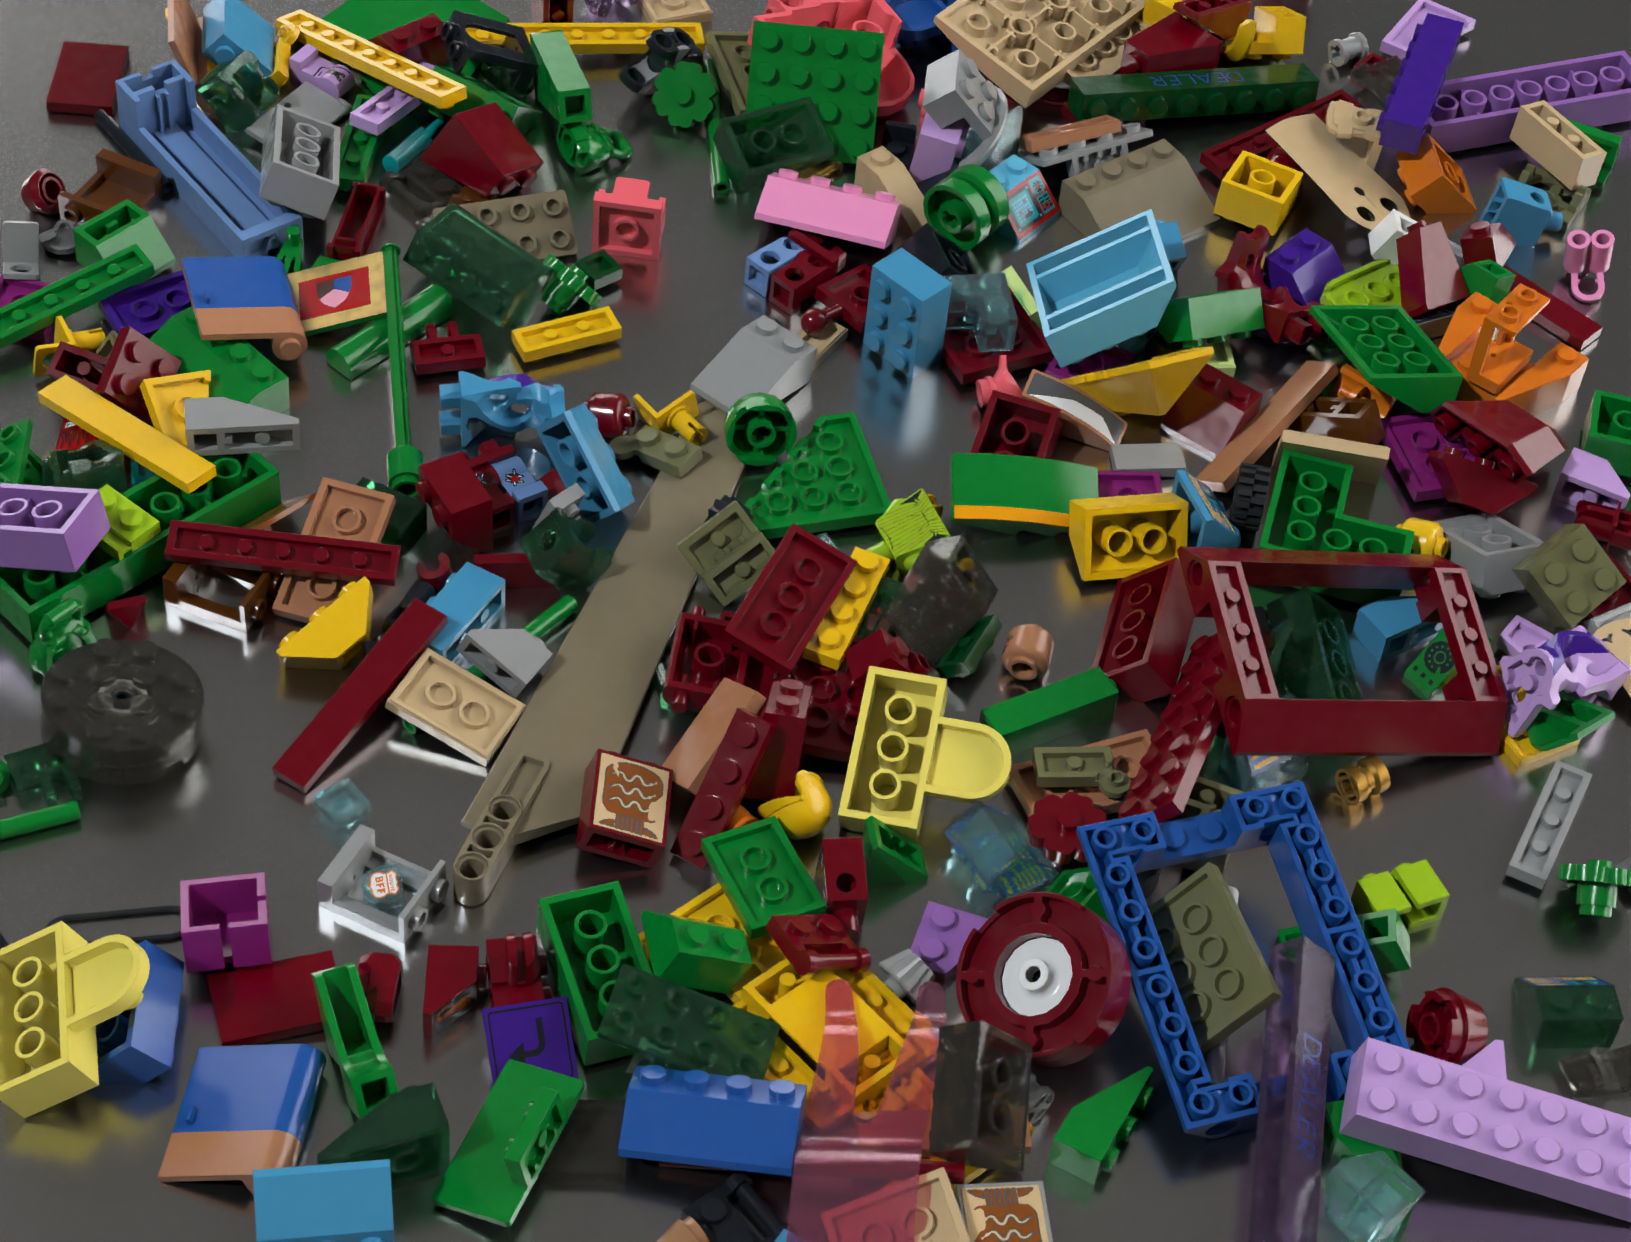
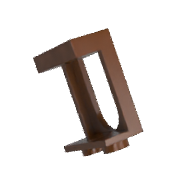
(183, 577)

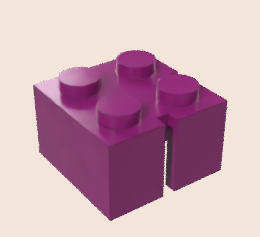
(225, 922)

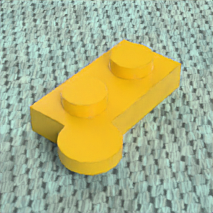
(282, 53)

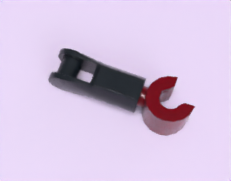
(427, 585)

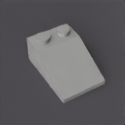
(756, 360)
(1488, 551)

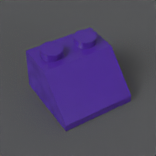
(1303, 266)

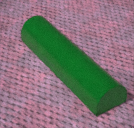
(372, 342)

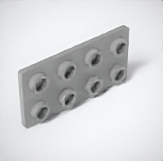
(1091, 152)

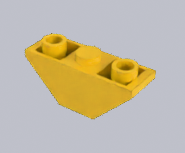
(333, 632)

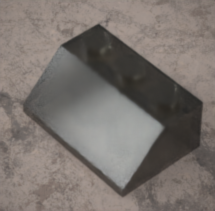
(980, 1097)

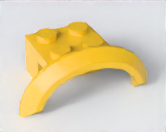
(1272, 31)

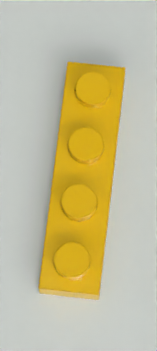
(847, 610)

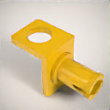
(85, 339)
(676, 416)

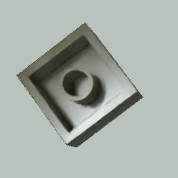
(1569, 575)

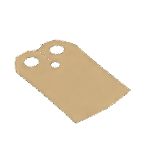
(1335, 168)

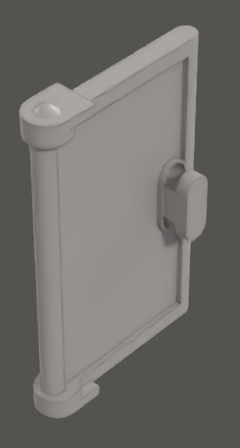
(306, 100)

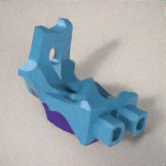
(487, 404)

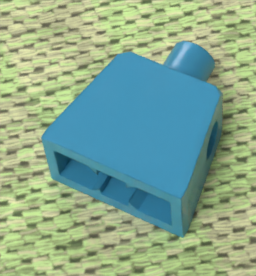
(1522, 211)

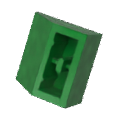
(119, 229)

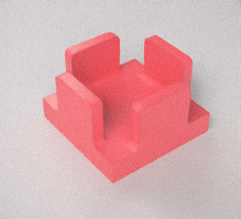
(628, 221)

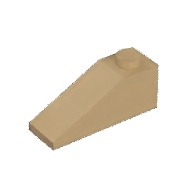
(884, 172)

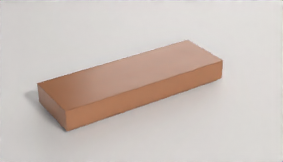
(1070, 133)

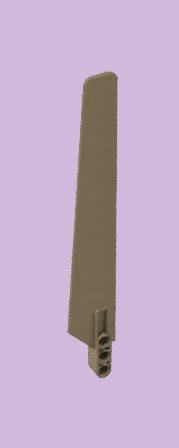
(598, 672)

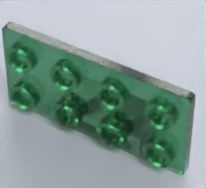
(684, 1028)

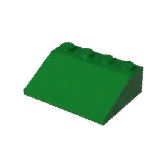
(1391, 353)
(235, 365)

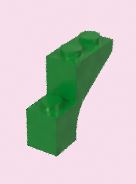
(353, 1038)

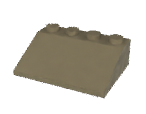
(1133, 183)

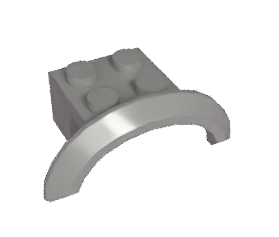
(959, 91)

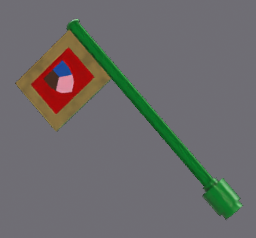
(355, 294)

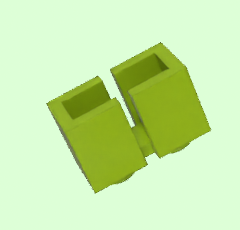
(1408, 888)

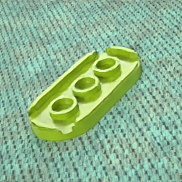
(1367, 285)

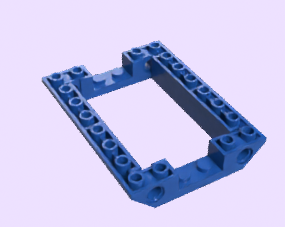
(1290, 829)

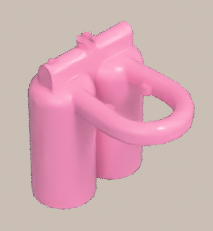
(1588, 255)

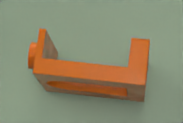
(1497, 365)

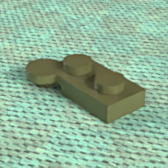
(658, 450)
(1079, 769)

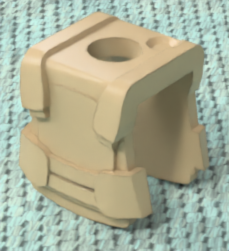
(1351, 121)

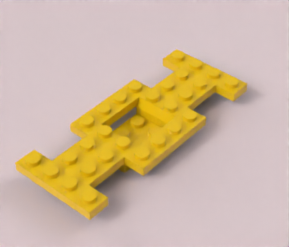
(798, 1005)

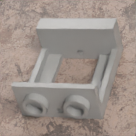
(360, 855)

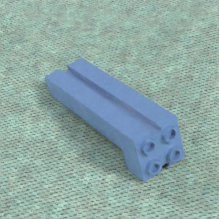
(200, 161)

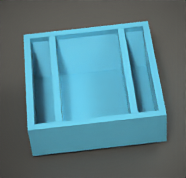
(1102, 288)

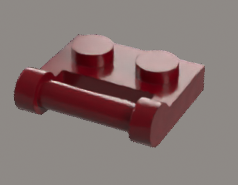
(817, 943)

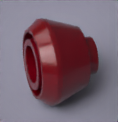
(42, 191)

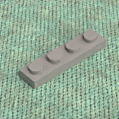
(1549, 824)

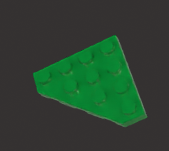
(823, 483)

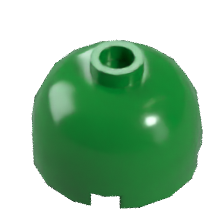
(759, 429)

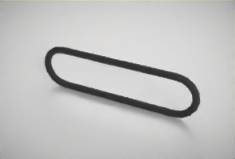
(103, 914)

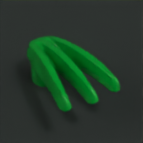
(291, 249)

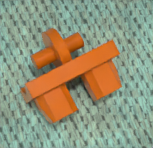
(1354, 385)

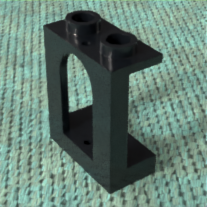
(514, 53)

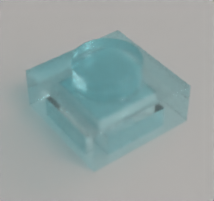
(342, 803)

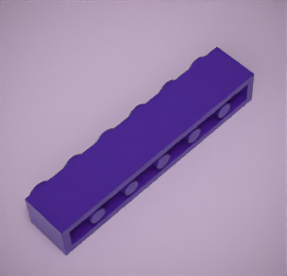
(1419, 83)

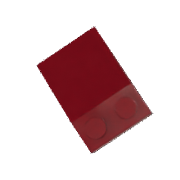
(1018, 427)

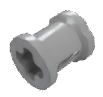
(1343, 50)

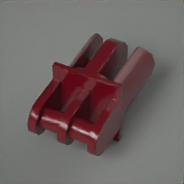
(1605, 523)

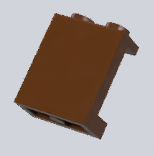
(114, 182)

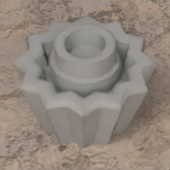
(906, 974)

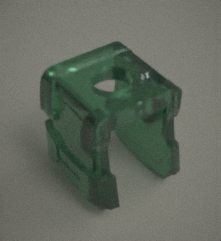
(238, 91)
(86, 467)
(561, 555)

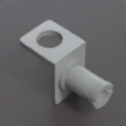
(20, 250)

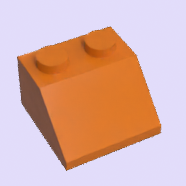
(1434, 180)

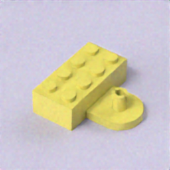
(913, 752)
(50, 1004)

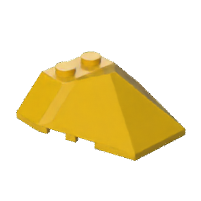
(1144, 386)

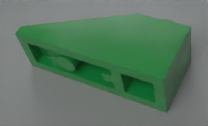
(1384, 935)

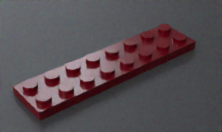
(1181, 738)

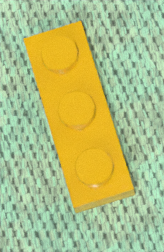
(566, 334)

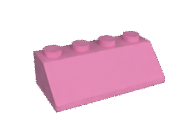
(829, 209)

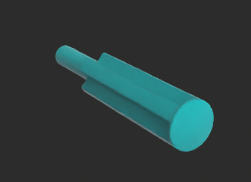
(411, 146)

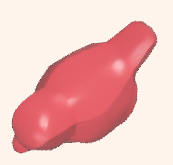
(1001, 382)

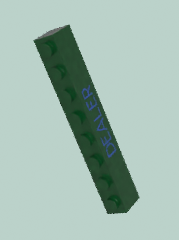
(1193, 92)

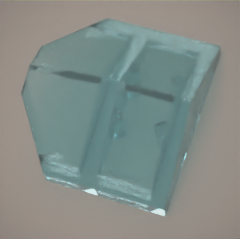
(1369, 1196)

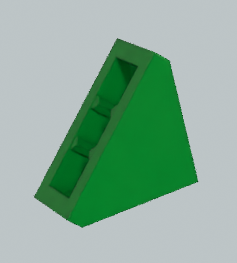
(891, 856)

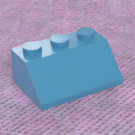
(585, 458)
(325, 1203)

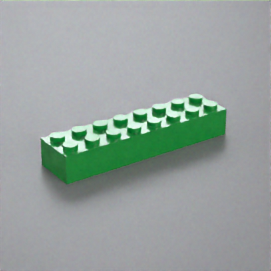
(240, 492)

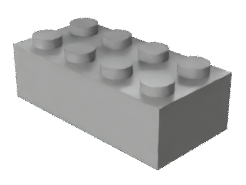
(300, 163)

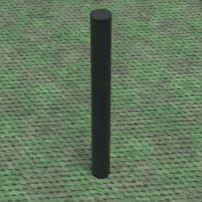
(128, 144)

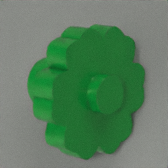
(685, 94)
(567, 287)
(1596, 885)

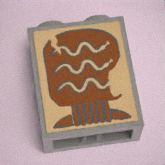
(1005, 1211)

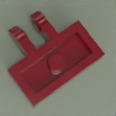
(448, 352)

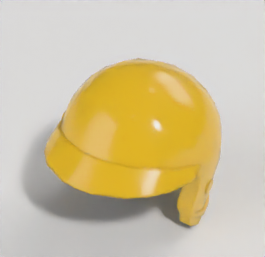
(804, 813)

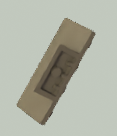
(533, 221)

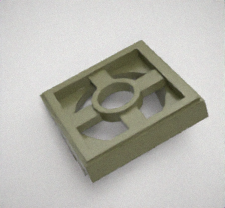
(1535, 175)

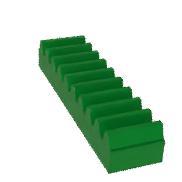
(357, 153)

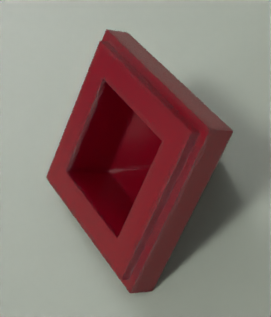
(126, 610)

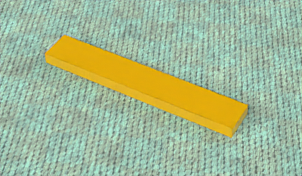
(128, 434)

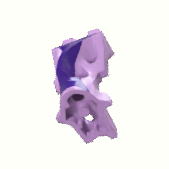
(1565, 662)

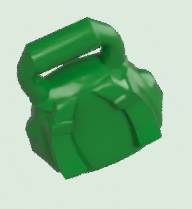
(589, 146)
(59, 633)

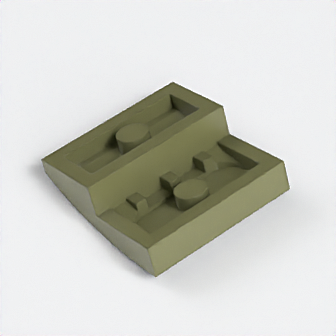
(727, 552)

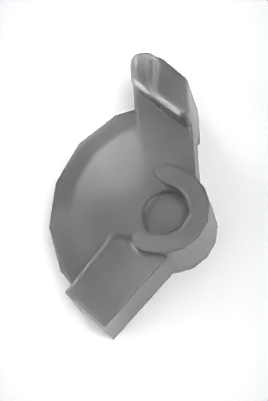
(58, 239)

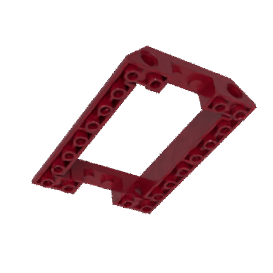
(1264, 725)

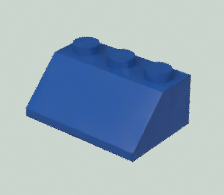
(141, 1040)

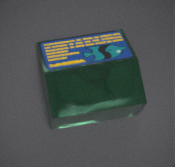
(1569, 1011)

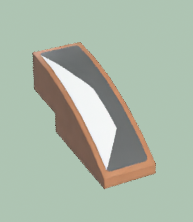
(1082, 415)

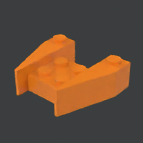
(1534, 386)

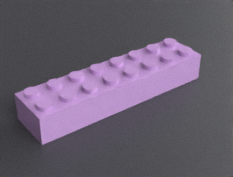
(1489, 1127)

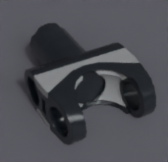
(666, 49)

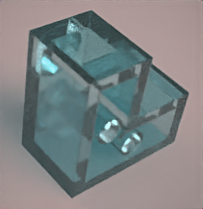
(985, 306)

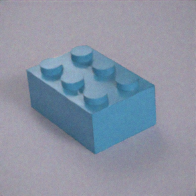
(907, 313)

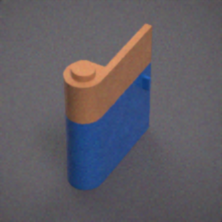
(245, 301)
(243, 1112)

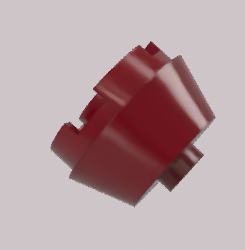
(1447, 1026)

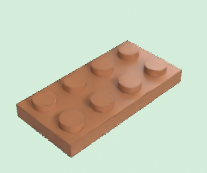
(340, 513)
(1126, 753)

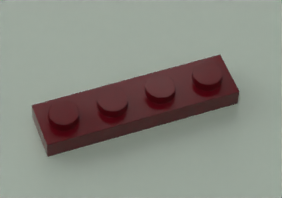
(723, 784)

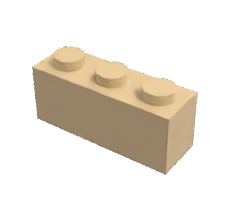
(1557, 145)

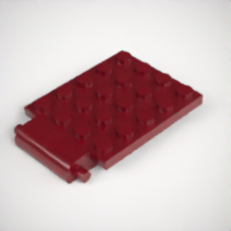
(703, 659)

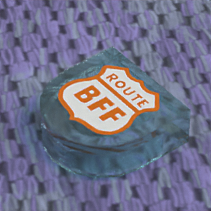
(384, 887)

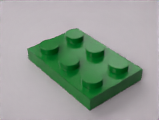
(761, 874)

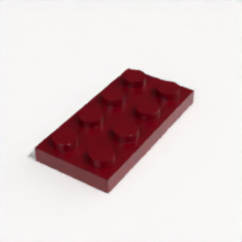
(789, 600)

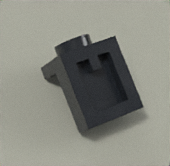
(900, 140)

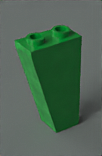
(559, 78)

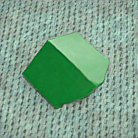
(1566, 723)

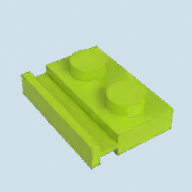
(128, 523)

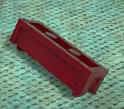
(358, 222)

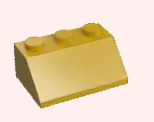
(1126, 533)

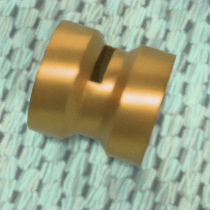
(1365, 778)

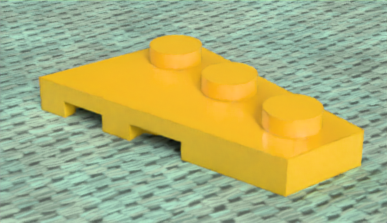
(166, 397)

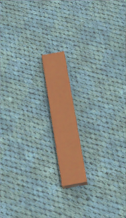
(1268, 424)

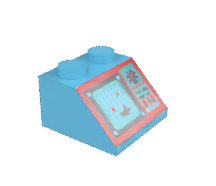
(1028, 196)

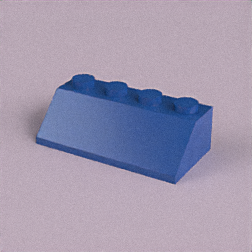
(712, 1120)

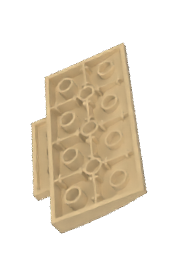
(1040, 43)

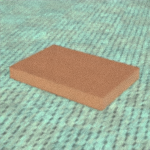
(702, 739)

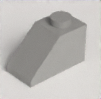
(505, 656)

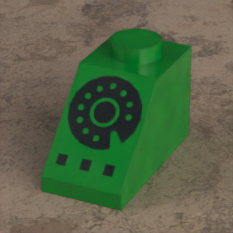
(1433, 667)

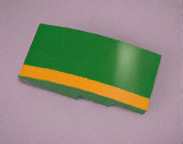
(1017, 492)

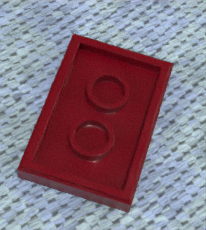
(87, 78)
(267, 1000)

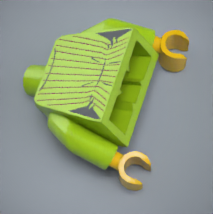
(908, 527)

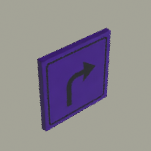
(531, 1034)

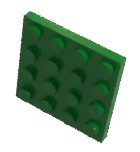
(830, 66)

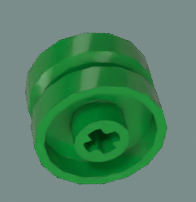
(967, 206)

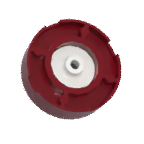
(1046, 976)

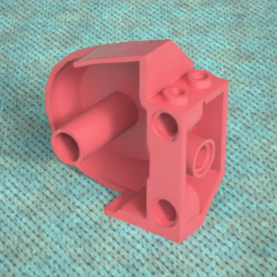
(859, 15)

